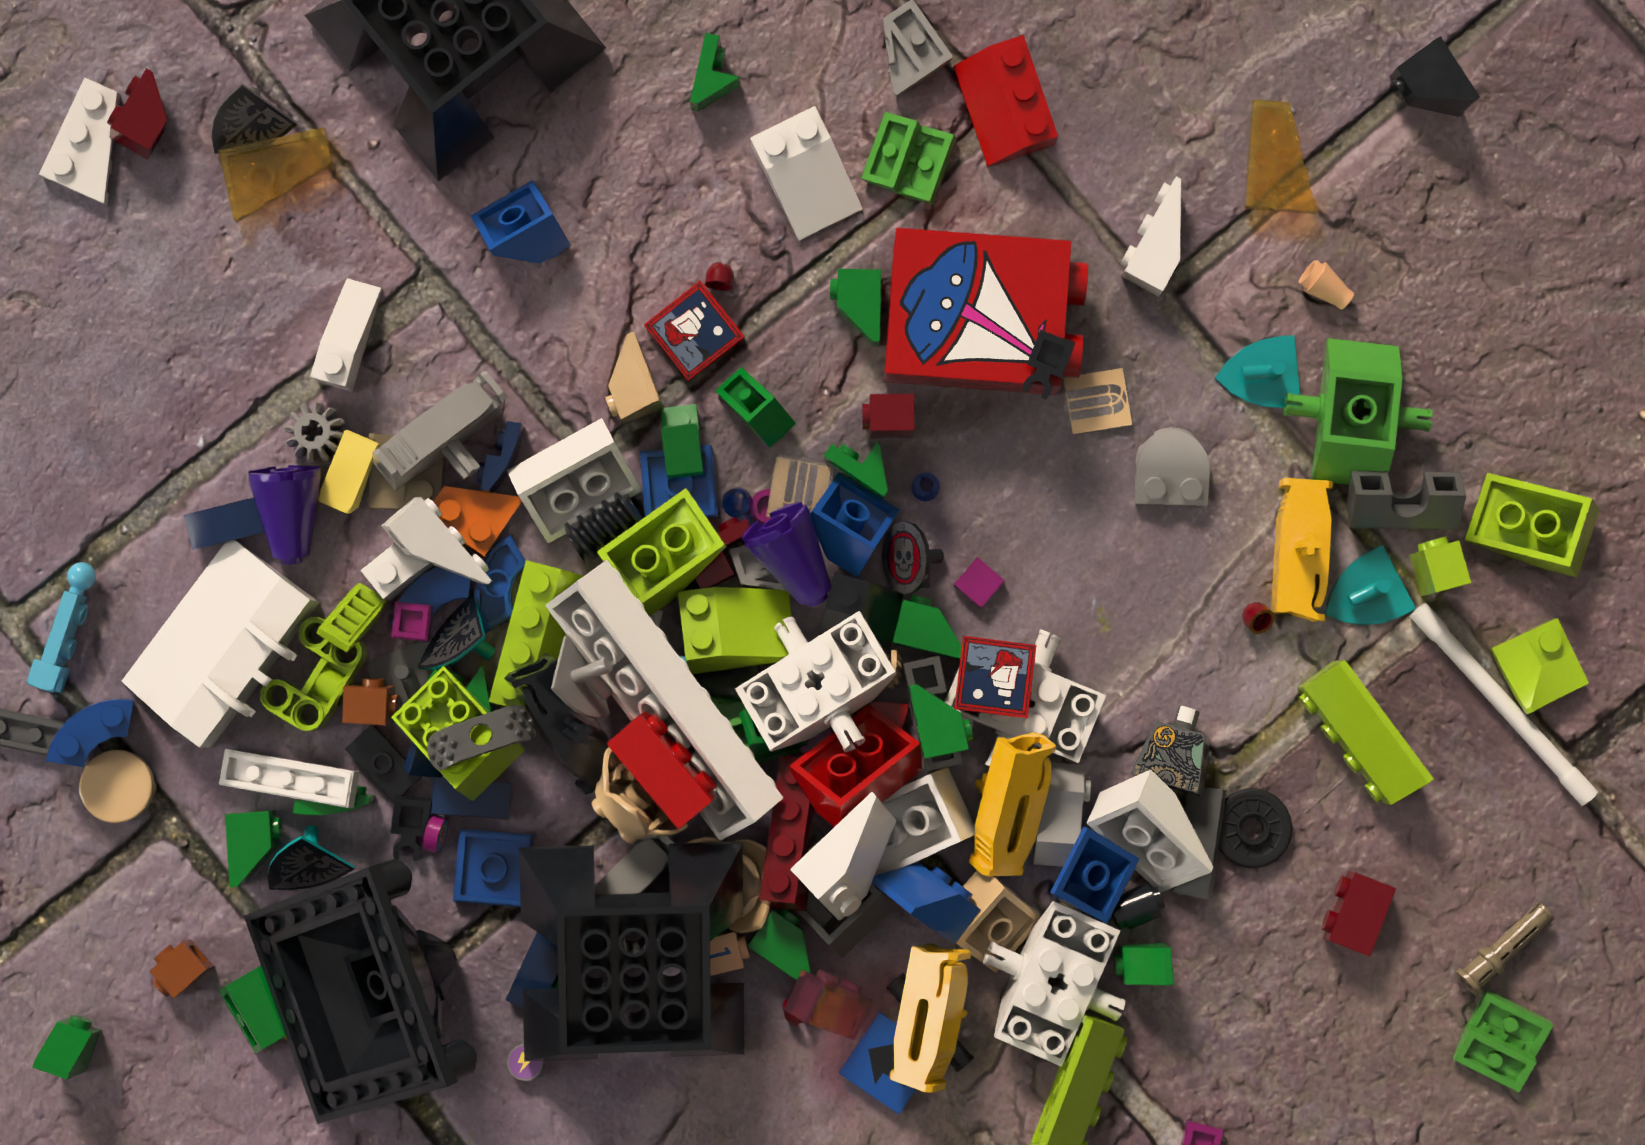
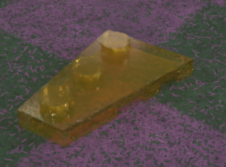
(1275, 163)
(270, 168)

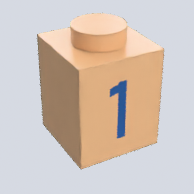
(727, 953)

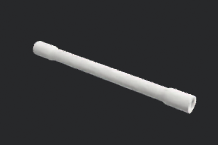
(1568, 775)

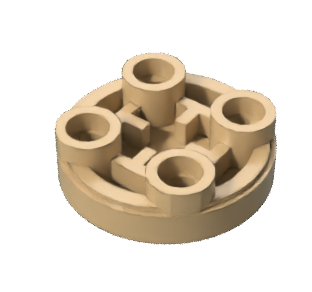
(117, 786)

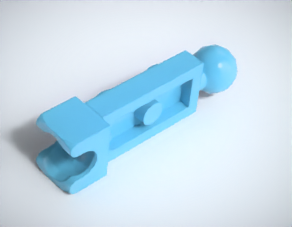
(72, 611)

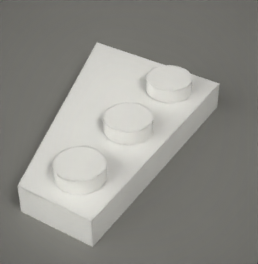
(83, 147)

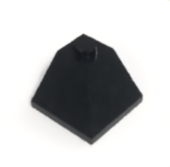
(1434, 81)
(876, 603)

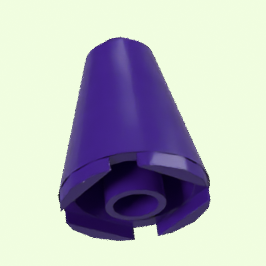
(287, 508)
(791, 552)

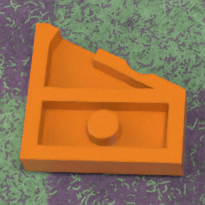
(476, 515)

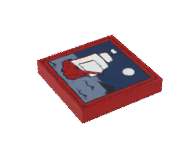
(694, 331)
(995, 677)

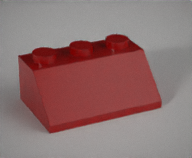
(1006, 101)
(663, 768)
(841, 780)

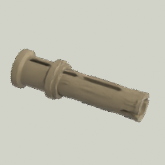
(1493, 959)

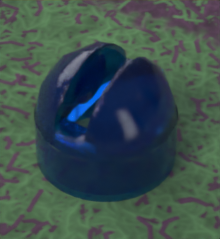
(730, 502)

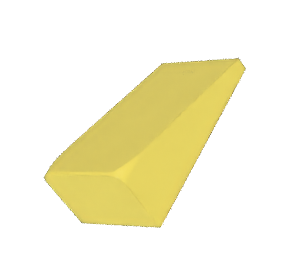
(348, 473)

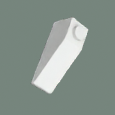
(346, 335)
(394, 571)

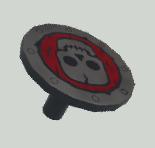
(908, 558)

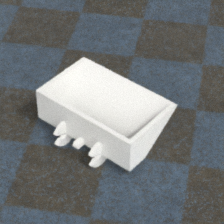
(220, 644)

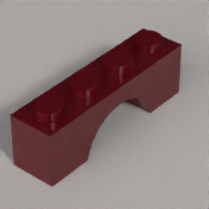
(787, 843)

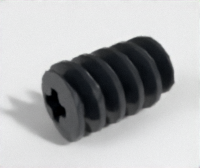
(602, 525)

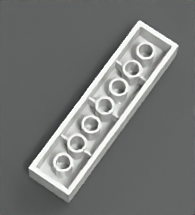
(650, 676)

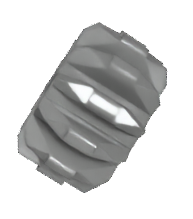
(307, 422)

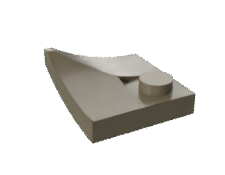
(425, 485)

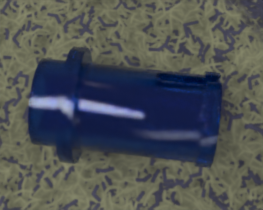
(925, 495)

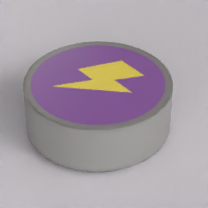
(520, 1069)

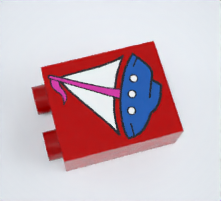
(974, 307)

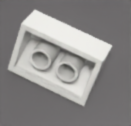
(572, 479)

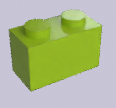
(1439, 566)

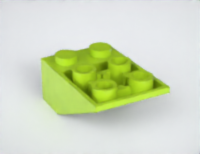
(445, 703)

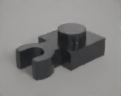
(1050, 358)
(410, 820)

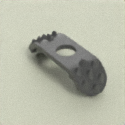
(454, 743)

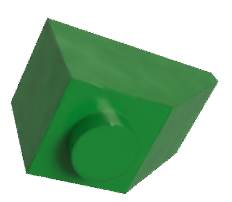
(859, 300)
(756, 407)
(925, 629)
(938, 724)
(250, 842)
(782, 943)
(1144, 964)
(68, 1048)

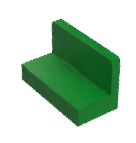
(254, 1009)

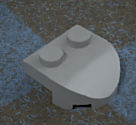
(1172, 469)

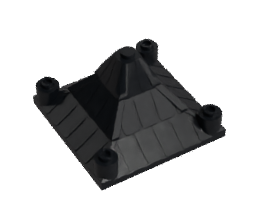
(359, 992)

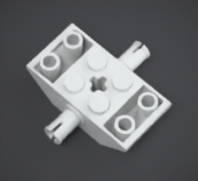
(785, 697)
(1059, 707)
(1045, 1017)

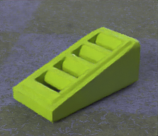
(355, 615)

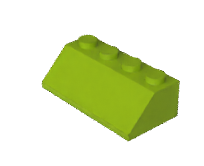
(531, 626)
(1364, 733)
(1079, 1083)

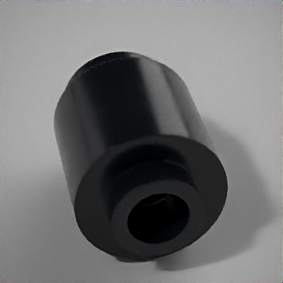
(1138, 907)

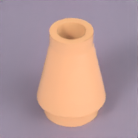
(1325, 284)

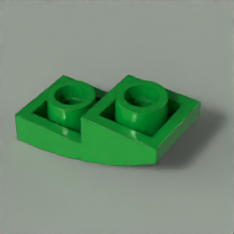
(314, 808)

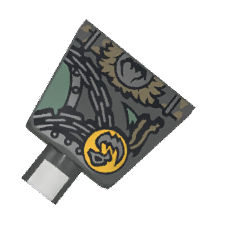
(1176, 753)

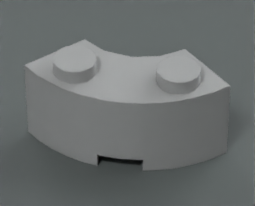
(1061, 814)

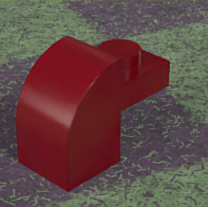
(719, 569)

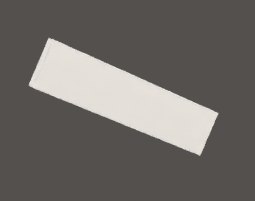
(289, 778)

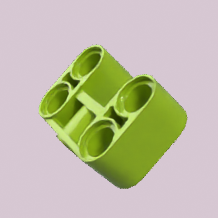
(323, 687)

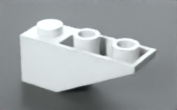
(1159, 249)
(425, 537)

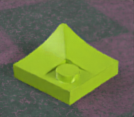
(1539, 665)

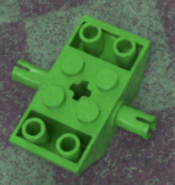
(1362, 376)

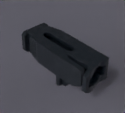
(571, 737)

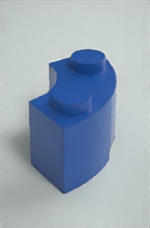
(88, 729)

